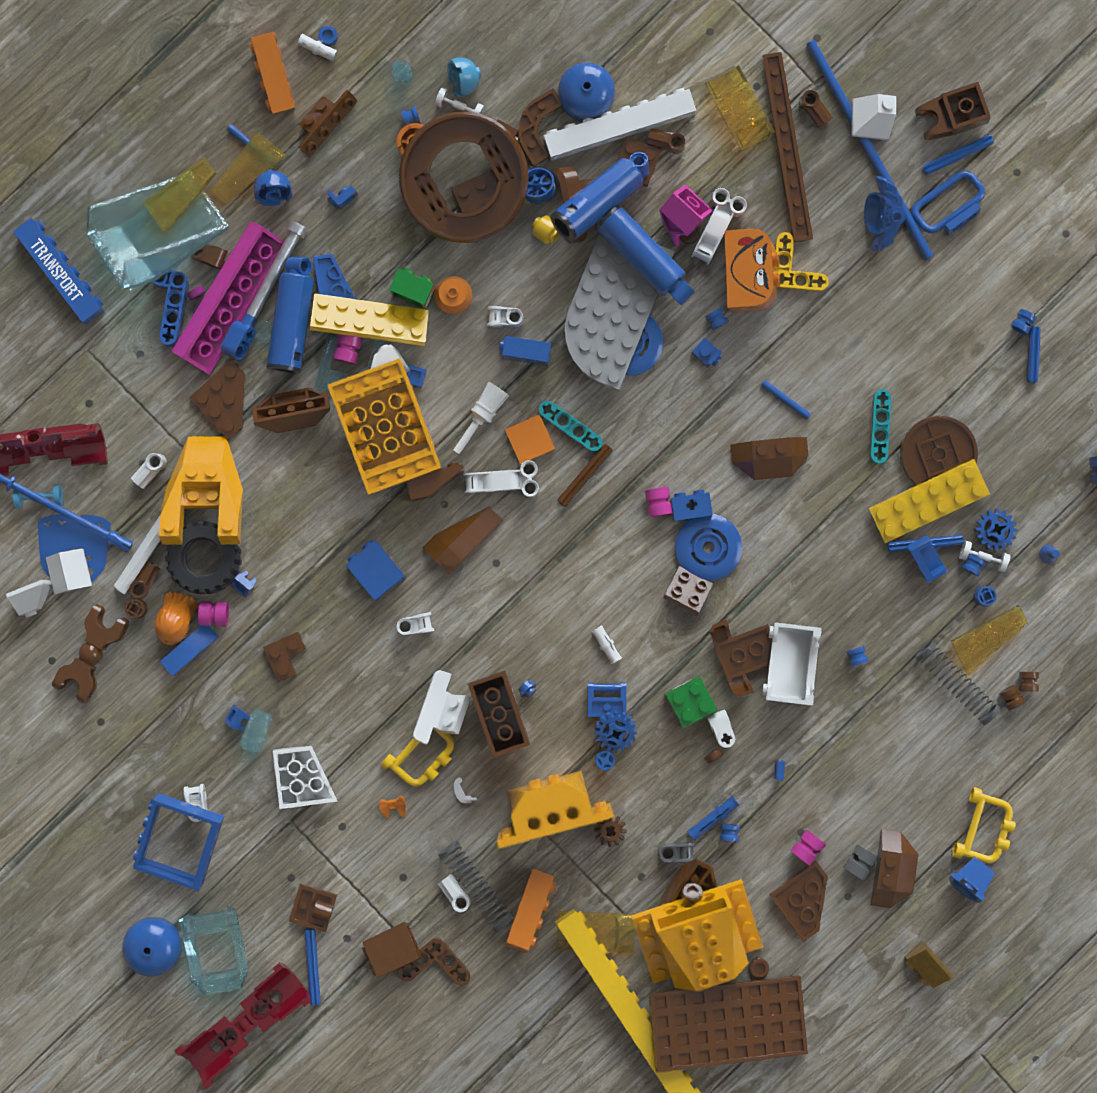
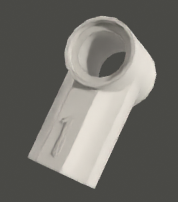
(147, 471)
(453, 892)

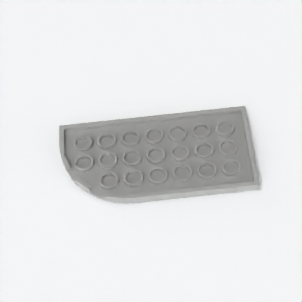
(608, 315)

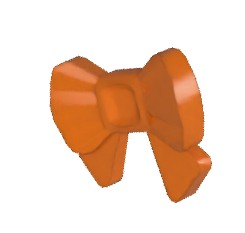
(399, 804)

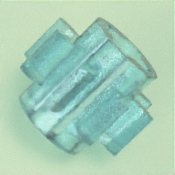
(402, 72)

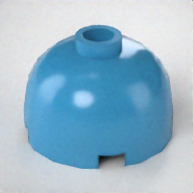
(464, 76)

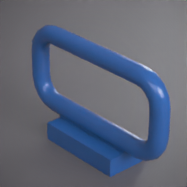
(961, 215)

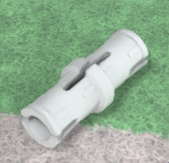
(317, 47)
(606, 644)

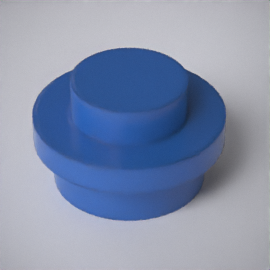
(527, 689)

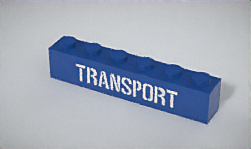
(58, 270)

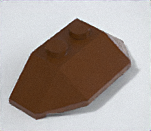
(291, 410)
(770, 457)
(894, 869)
(690, 872)

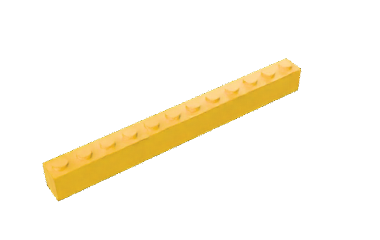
(618, 996)

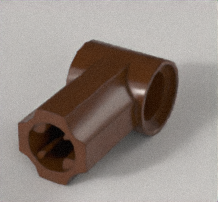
(817, 110)
(664, 140)
(145, 578)

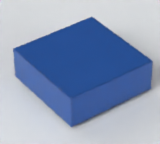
(416, 376)
(779, 770)

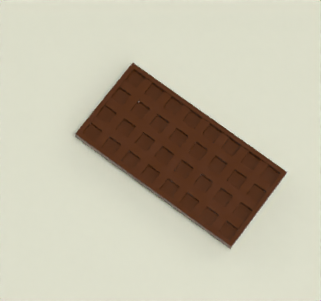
(728, 1023)

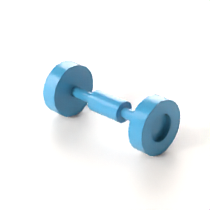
(57, 495)

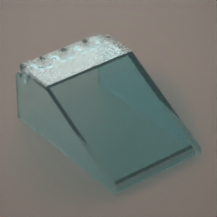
(135, 243)

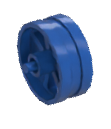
(538, 184)

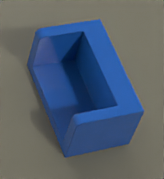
(927, 558)

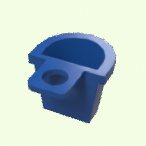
(972, 880)

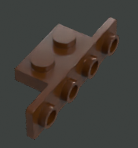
(323, 120)

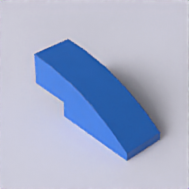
(189, 649)

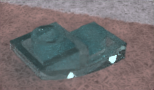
(255, 731)

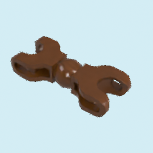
(90, 653)

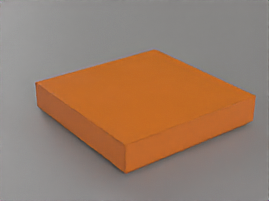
(530, 439)

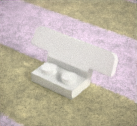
(440, 709)

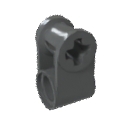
(678, 852)

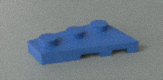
(330, 277)

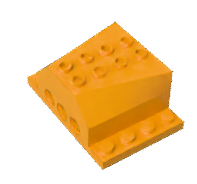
(384, 426)
(550, 808)
(700, 940)

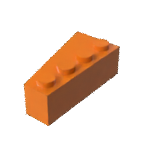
(272, 72)
(530, 911)

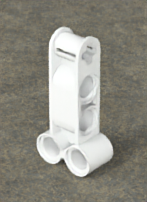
(717, 224)
(502, 480)

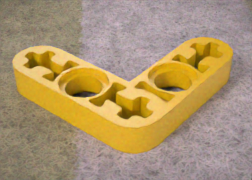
(786, 271)

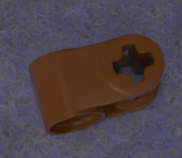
(211, 256)

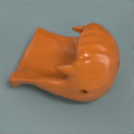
(174, 618)

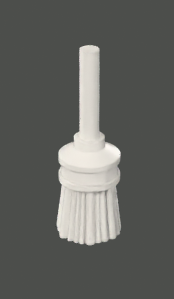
(483, 412)

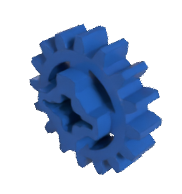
(999, 535)
(621, 727)

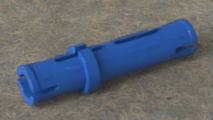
(714, 817)

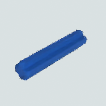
(1033, 354)

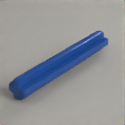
(958, 154)
(936, 541)
(312, 966)

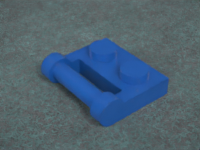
(601, 705)

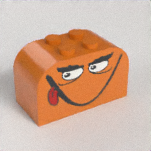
(750, 270)

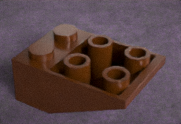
(431, 483)

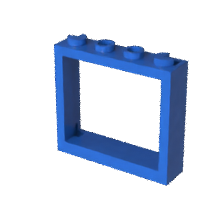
(166, 872)

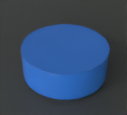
(328, 35)

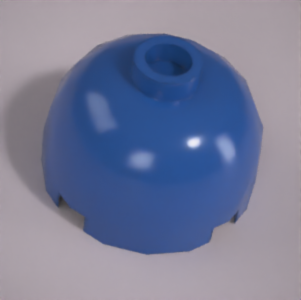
(272, 188)

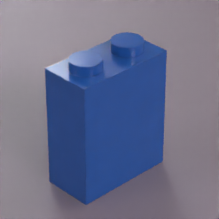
(525, 350)
(375, 569)

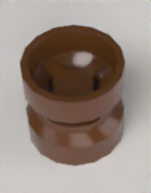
(139, 609)
(1029, 680)
(1012, 697)

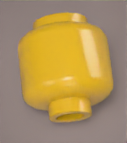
(545, 230)

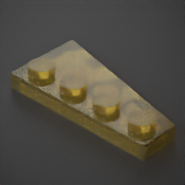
(252, 161)
(176, 197)
(988, 637)

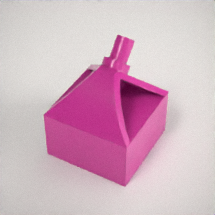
(683, 213)

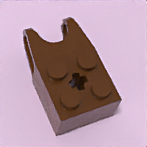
(949, 112)

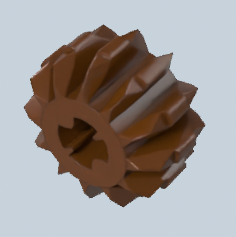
(609, 838)

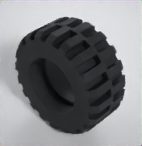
(202, 584)

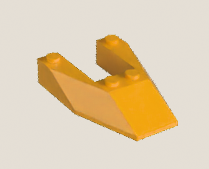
(203, 480)

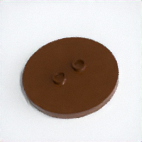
(936, 447)

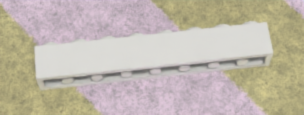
(619, 124)

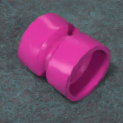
(347, 349)
(658, 502)
(211, 613)
(808, 847)

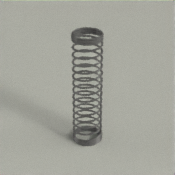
(987, 715)
(455, 846)

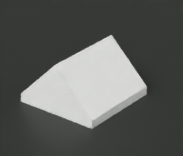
(68, 571)

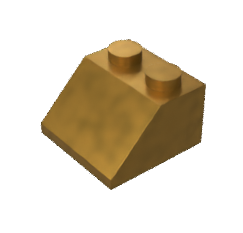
(928, 965)

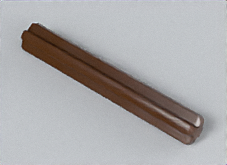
(585, 475)

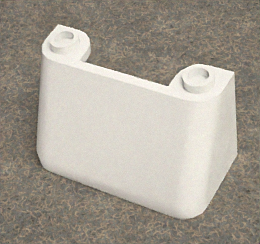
(792, 663)

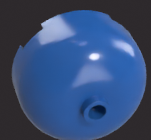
(583, 102)
(160, 937)

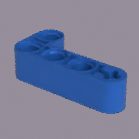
(170, 309)

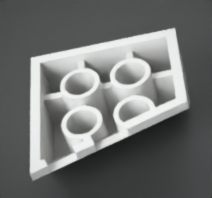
(300, 778)

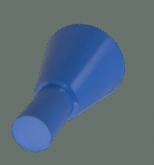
(1048, 554)

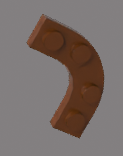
(529, 123)

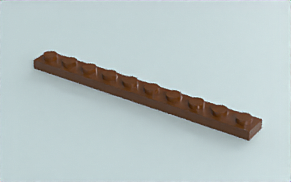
(787, 147)

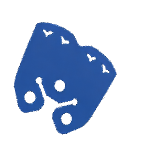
(71, 535)

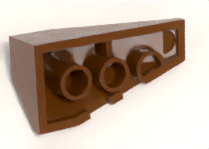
(459, 540)

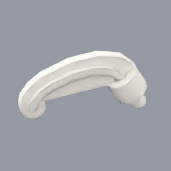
(460, 793)

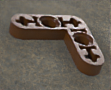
(439, 957)

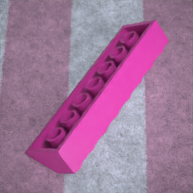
(228, 297)

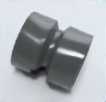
(861, 862)

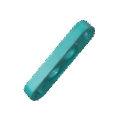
(572, 423)
(878, 426)

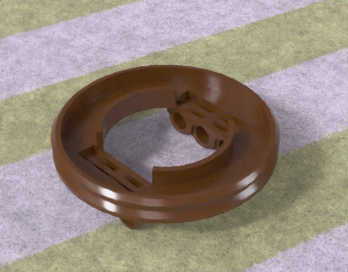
(421, 192)

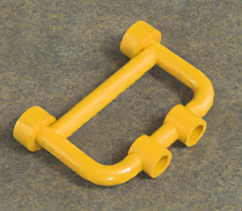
(430, 773)
(1006, 826)

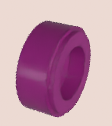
(195, 293)

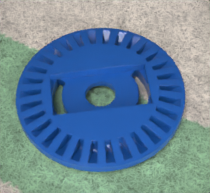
(654, 335)
(721, 560)

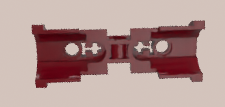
(78, 441)
(212, 1063)

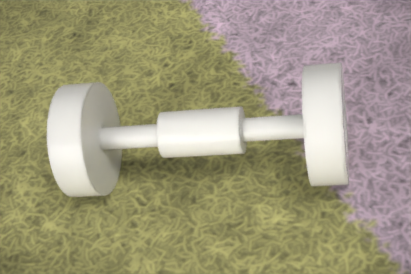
(441, 97)
(1003, 561)

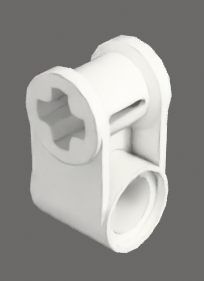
(503, 317)
(417, 624)
(719, 725)
(197, 800)

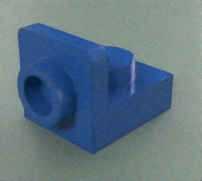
(345, 196)
(707, 353)

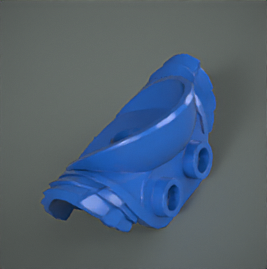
(883, 213)

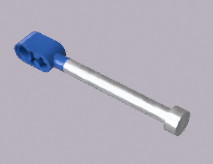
(242, 333)

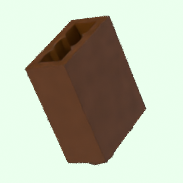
(391, 950)

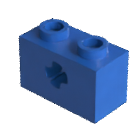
(702, 508)

